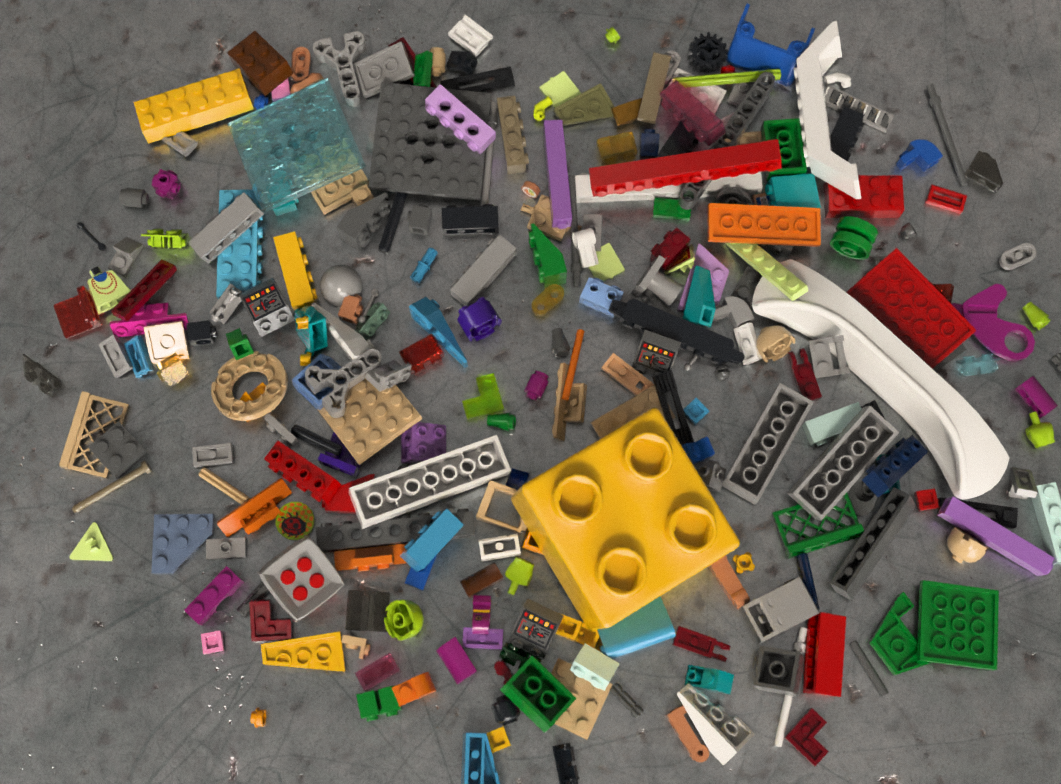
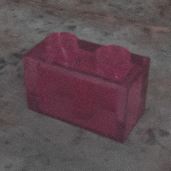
(378, 672)

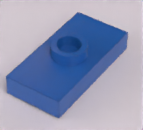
(419, 578)

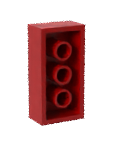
(880, 198)

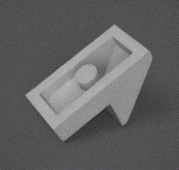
(125, 256)
(1022, 484)

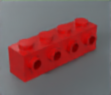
(303, 472)

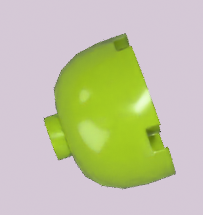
(403, 619)

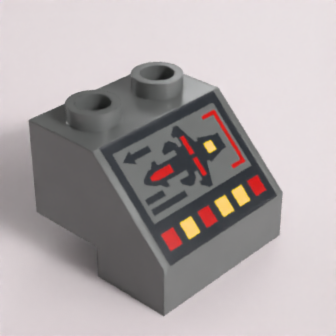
(267, 307)
(655, 354)
(535, 628)

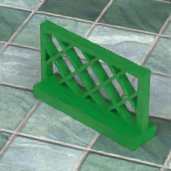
(821, 540)

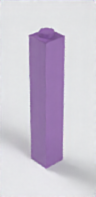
(557, 174)
(996, 536)

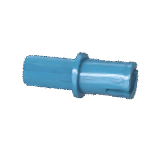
(423, 265)

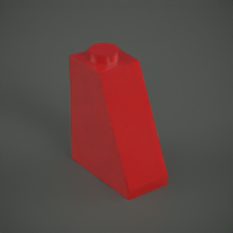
(341, 501)

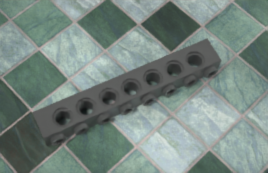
(326, 531)

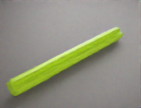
(724, 78)

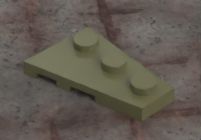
(586, 107)

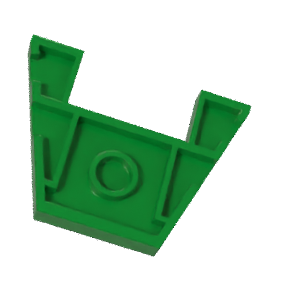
(894, 641)

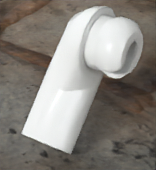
(838, 77)

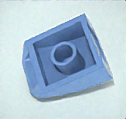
(323, 362)

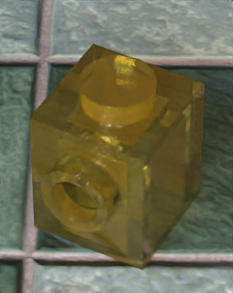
(172, 369)

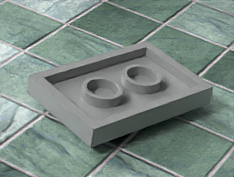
(387, 66)

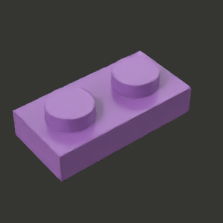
(493, 640)

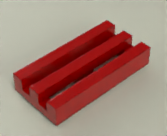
(933, 188)

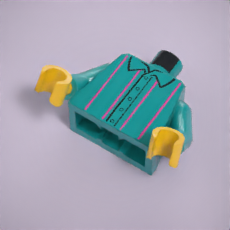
(311, 330)

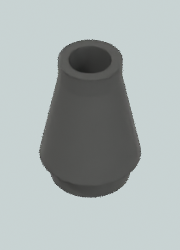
(560, 346)

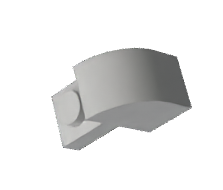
(736, 309)

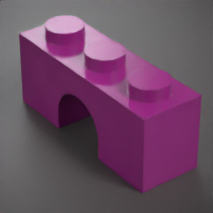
(205, 604)

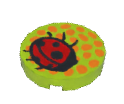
(295, 521)

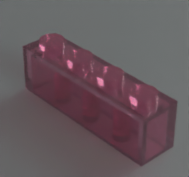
(692, 113)

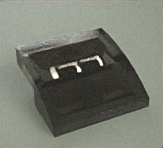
(366, 610)

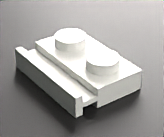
(470, 35)

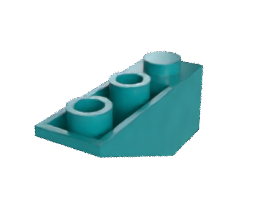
(700, 301)

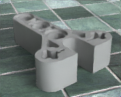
(335, 58)
(328, 378)

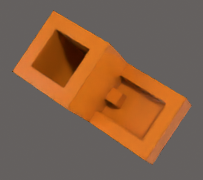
(414, 689)

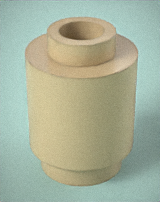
(438, 61)

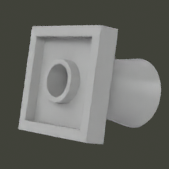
(658, 283)

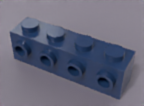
(894, 466)

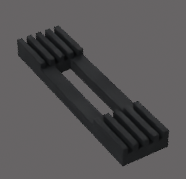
(503, 79)
(666, 383)
(1005, 515)

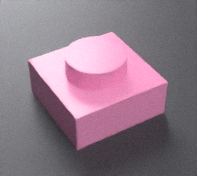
(212, 642)

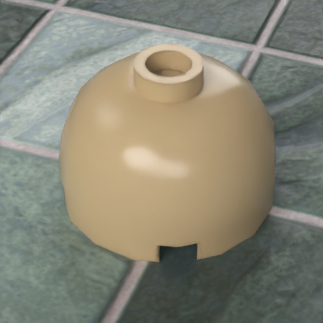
(774, 342)
(965, 546)

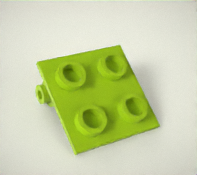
(159, 238)

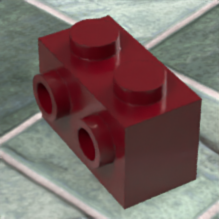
(671, 248)

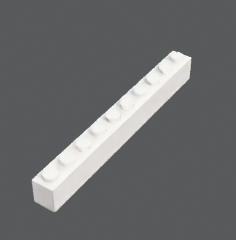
(748, 182)

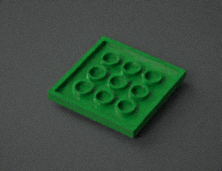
(958, 625)

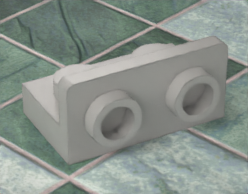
(388, 375)

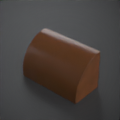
(481, 580)

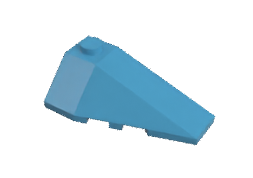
(431, 319)

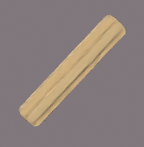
(223, 486)

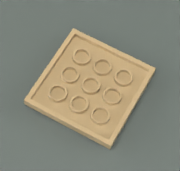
(371, 419)

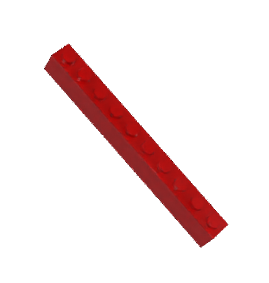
(685, 168)

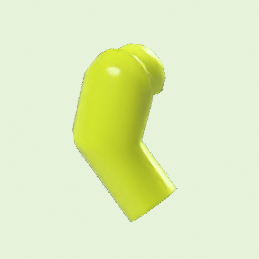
(539, 108)

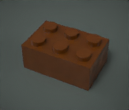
(260, 63)

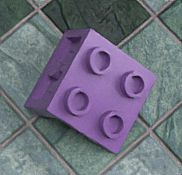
(423, 442)

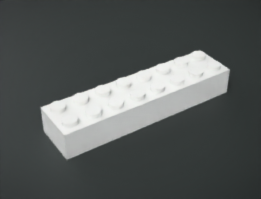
(429, 481)

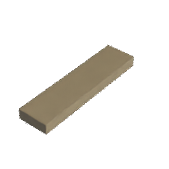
(654, 86)

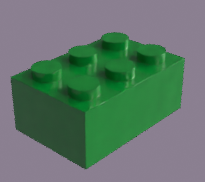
(790, 143)
(538, 694)

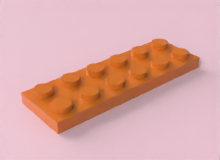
(764, 224)

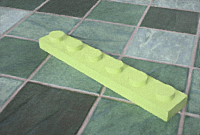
(770, 269)

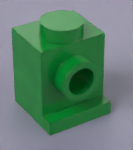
(239, 344)

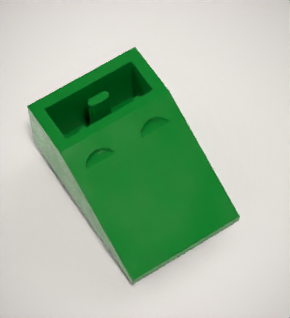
(548, 258)

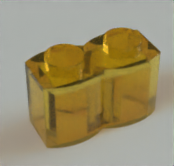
(617, 148)

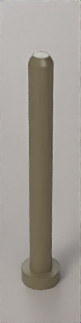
(145, 467)

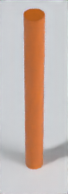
(573, 364)

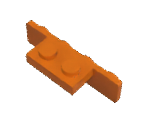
(256, 510)
(369, 557)

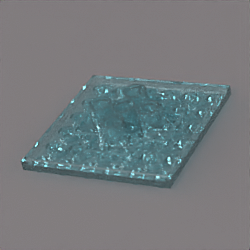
(296, 145)

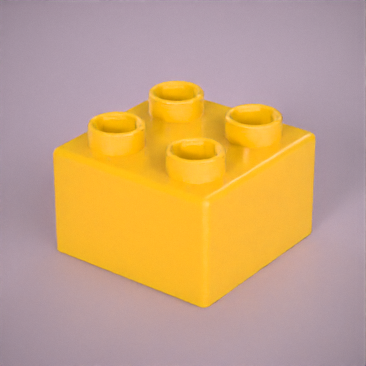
(624, 520)

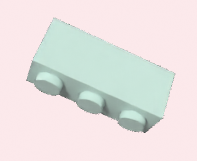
(829, 425)

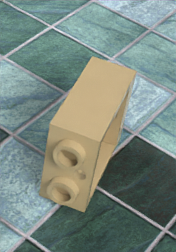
(485, 504)

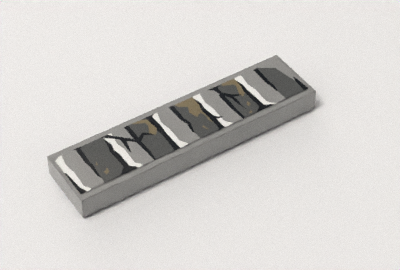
(873, 116)

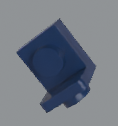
(649, 143)

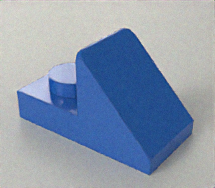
(699, 451)

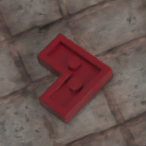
(263, 626)
(803, 739)

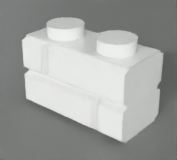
(499, 547)

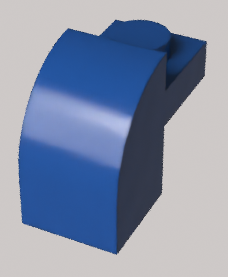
(921, 152)

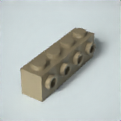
(511, 134)

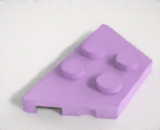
(718, 275)

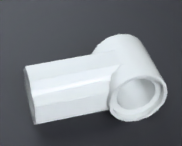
(584, 242)

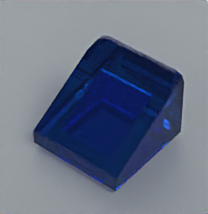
(517, 478)

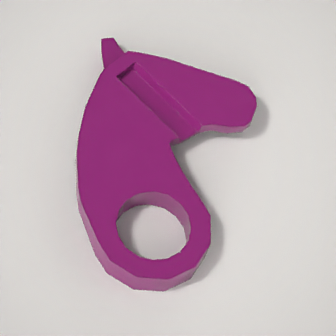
(991, 331)

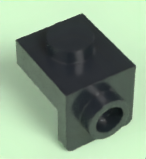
(462, 61)

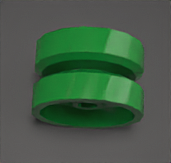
(854, 237)

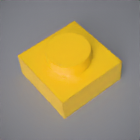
(498, 739)

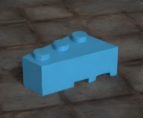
(431, 539)
(477, 760)

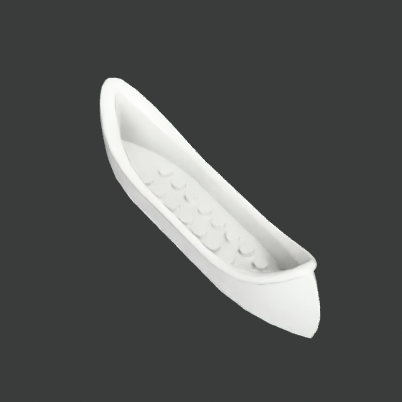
(942, 418)

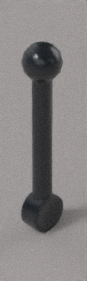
(102, 247)

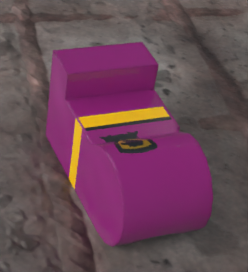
(481, 614)

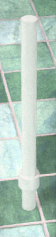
(799, 646)

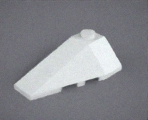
(348, 339)
(719, 730)

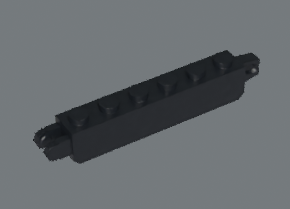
(692, 336)

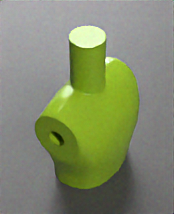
(1040, 432)
(520, 573)

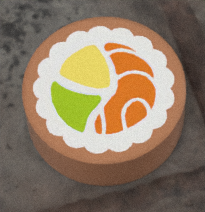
(530, 189)

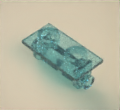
(985, 362)

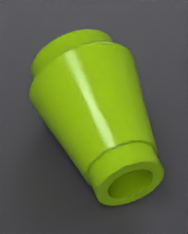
(1036, 316)

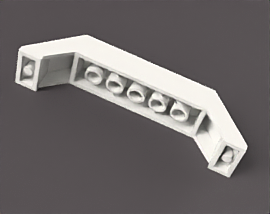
(813, 113)

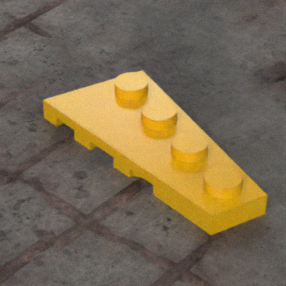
(309, 652)

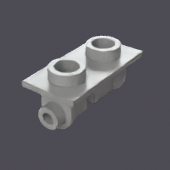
(226, 304)

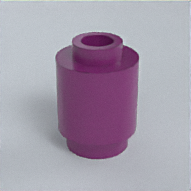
(536, 385)

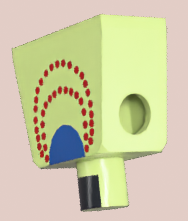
(106, 289)

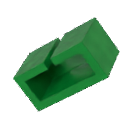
(377, 703)

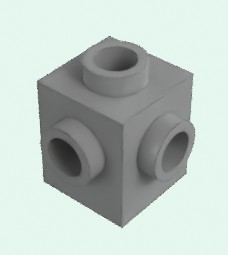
(712, 474)

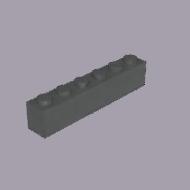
(872, 543)

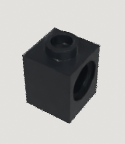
(201, 333)

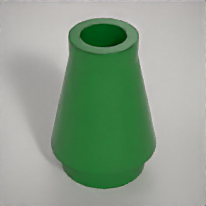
(503, 421)

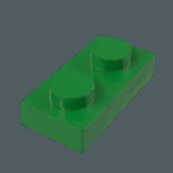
(422, 69)
(670, 209)

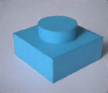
(695, 411)

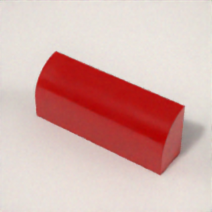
(824, 655)

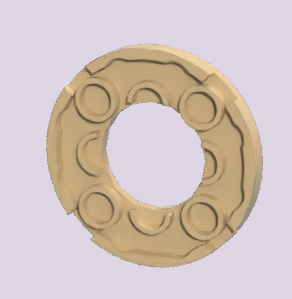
(251, 410)

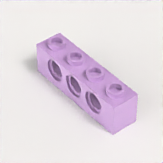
(442, 97)

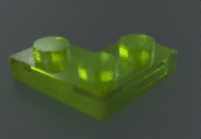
(488, 401)

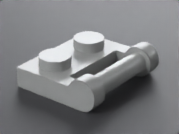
(822, 356)

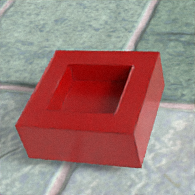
(926, 499)

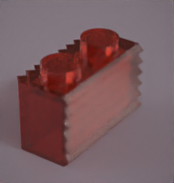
(422, 354)

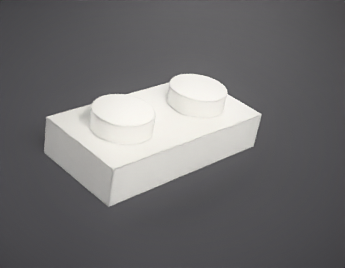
(746, 342)

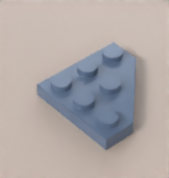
(178, 538)

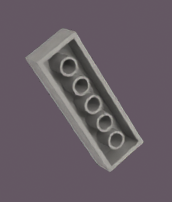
(767, 444)
(843, 463)

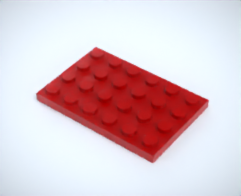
(912, 308)

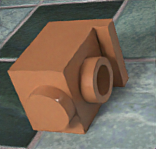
(350, 309)

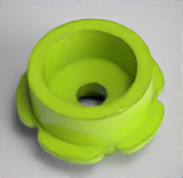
(612, 35)

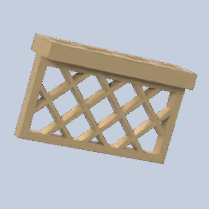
(77, 429)

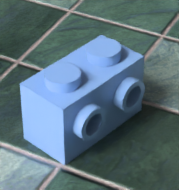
(599, 295)

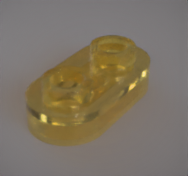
(546, 300)

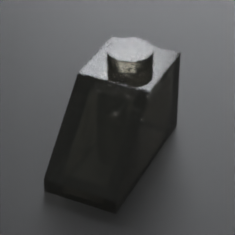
(985, 171)

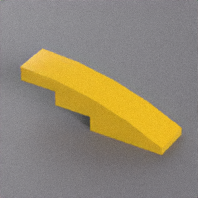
(578, 632)

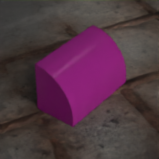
(1036, 397)
(456, 660)

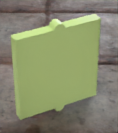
(560, 89)
(608, 265)

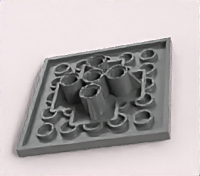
(401, 166)

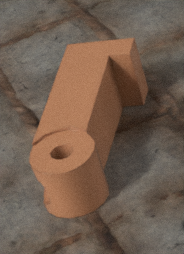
(729, 582)
(685, 733)

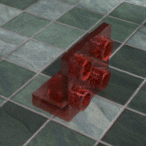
(77, 314)

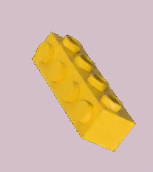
(294, 270)

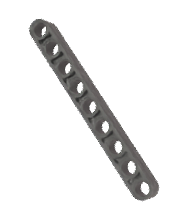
(733, 133)

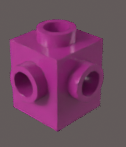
(166, 184)

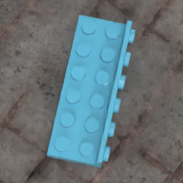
(241, 259)

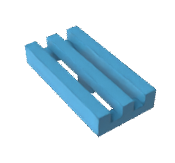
(140, 354)

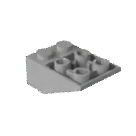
(781, 609)

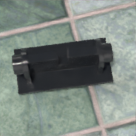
(563, 757)

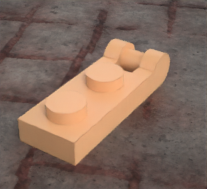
(625, 374)

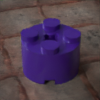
(478, 319)

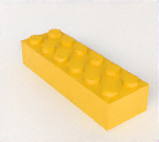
(193, 105)

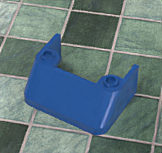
(755, 55)

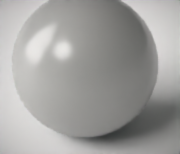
(339, 283)

